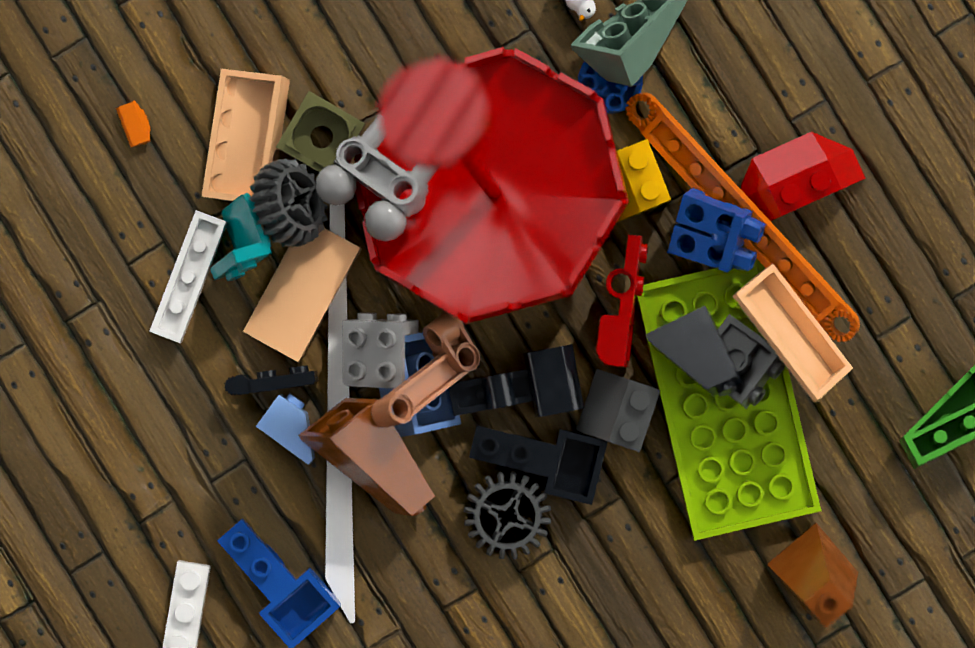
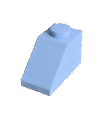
(285, 422)

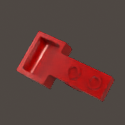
(617, 331)

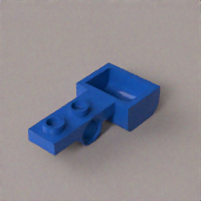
(294, 604)

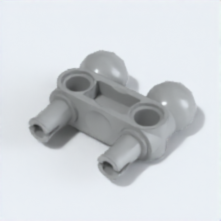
(379, 175)

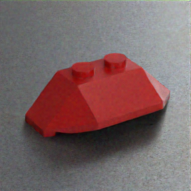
(799, 174)

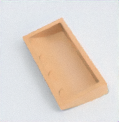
(244, 131)
(301, 293)
(792, 332)

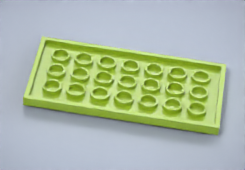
(730, 460)

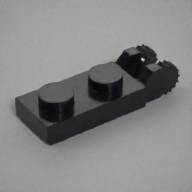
(270, 381)

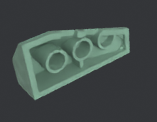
(629, 40)

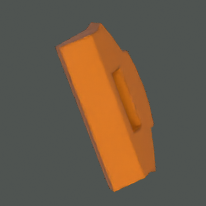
(134, 123)

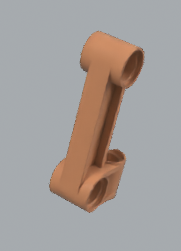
(448, 342)

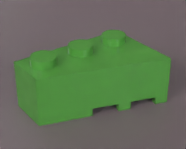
(945, 425)

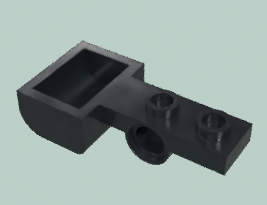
(547, 381)
(569, 465)

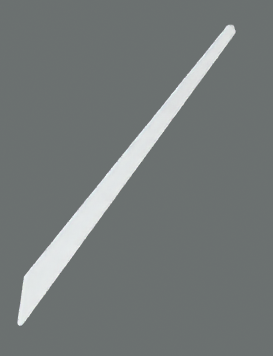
(339, 516)

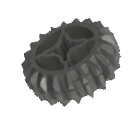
(288, 203)
(532, 527)

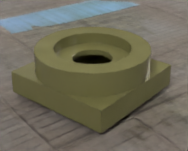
(312, 114)

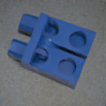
(714, 232)

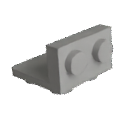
(375, 350)

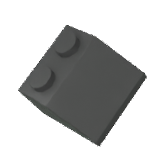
(618, 410)

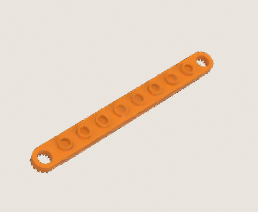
(707, 176)

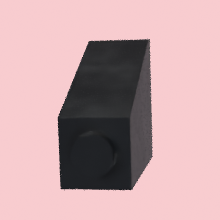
(699, 351)

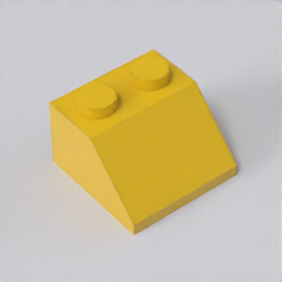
(642, 179)

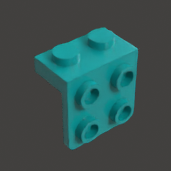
(246, 237)

